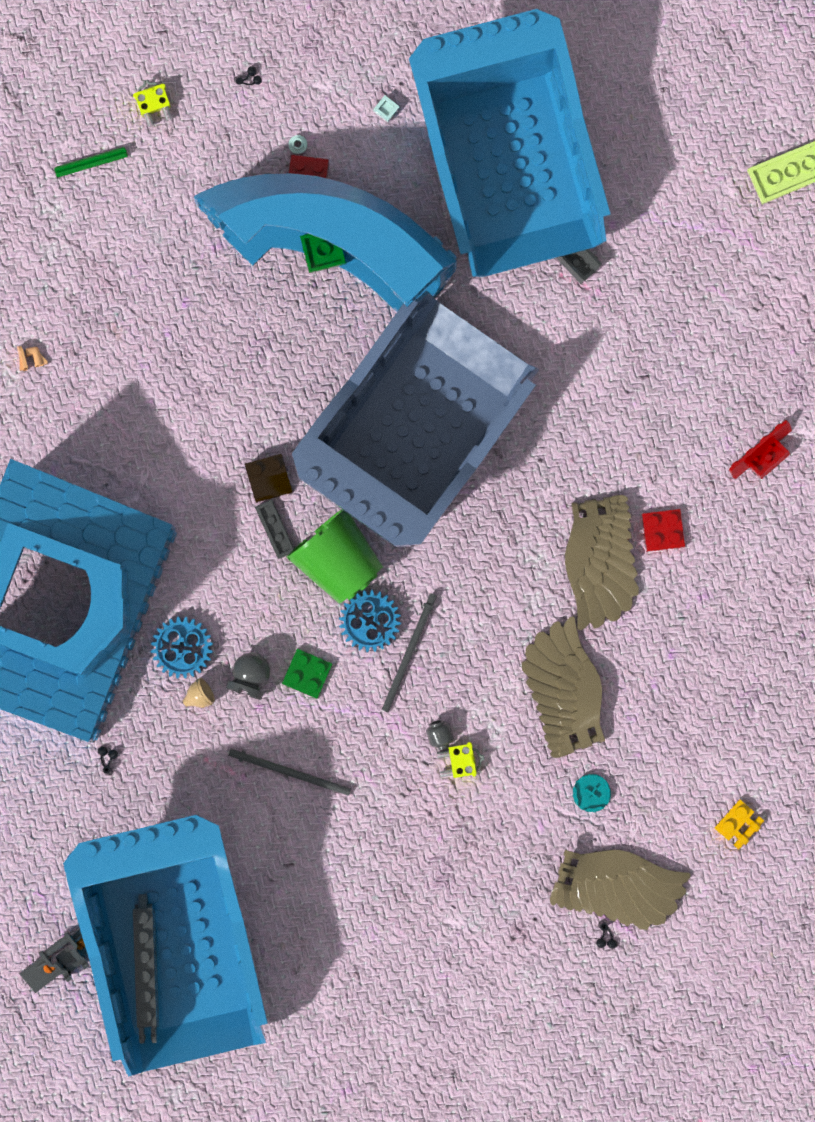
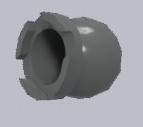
(250, 674)

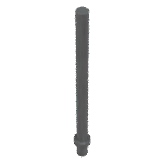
(428, 606)
(242, 756)

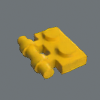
(734, 820)

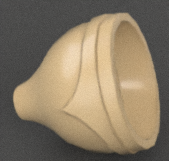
(199, 694)

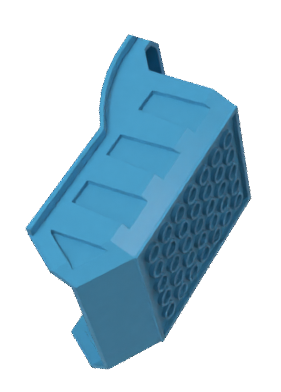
(510, 142)
(203, 952)

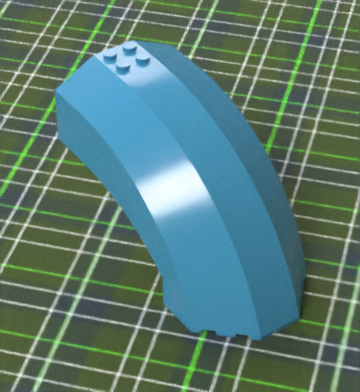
(376, 238)

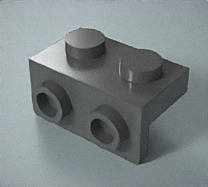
(581, 264)

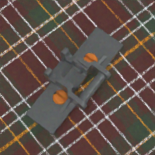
(64, 962)

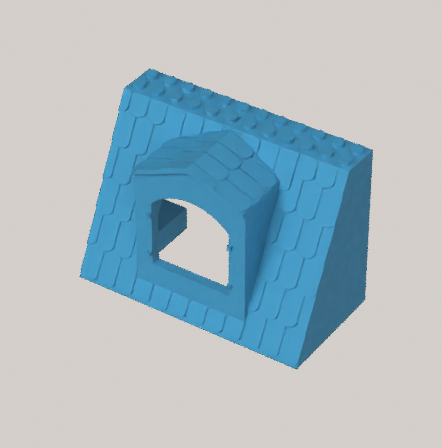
(122, 556)

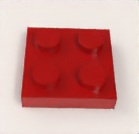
(663, 530)

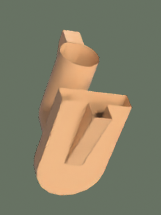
(38, 359)

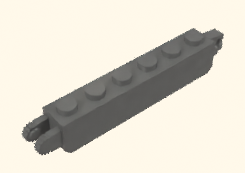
(146, 968)

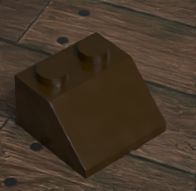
(268, 478)

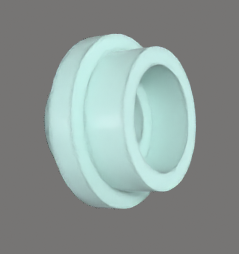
(297, 150)

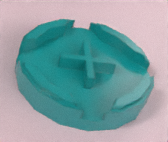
(591, 793)

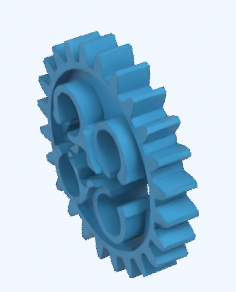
(184, 630)
(359, 635)

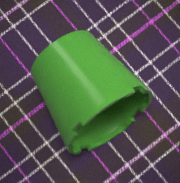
(337, 558)

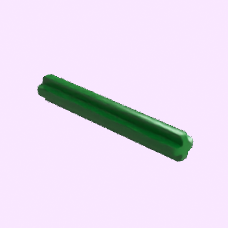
(90, 162)

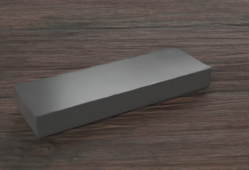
(274, 529)

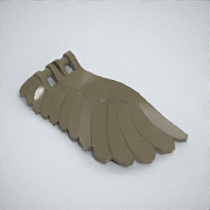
(601, 561)
(564, 688)
(619, 887)

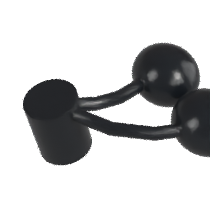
(251, 72)
(113, 754)
(601, 943)

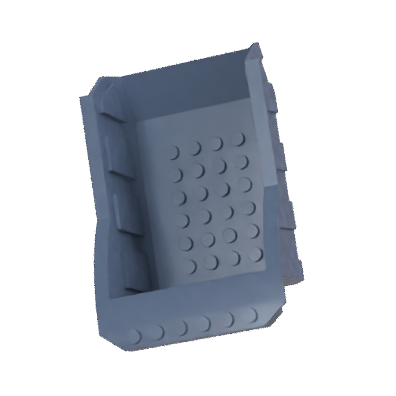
(413, 421)

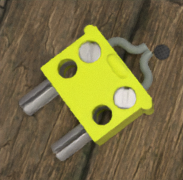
(152, 98)
(464, 760)

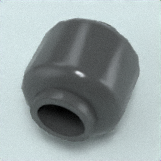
(439, 734)

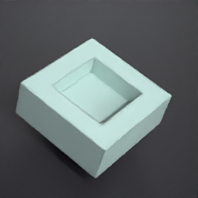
(386, 108)

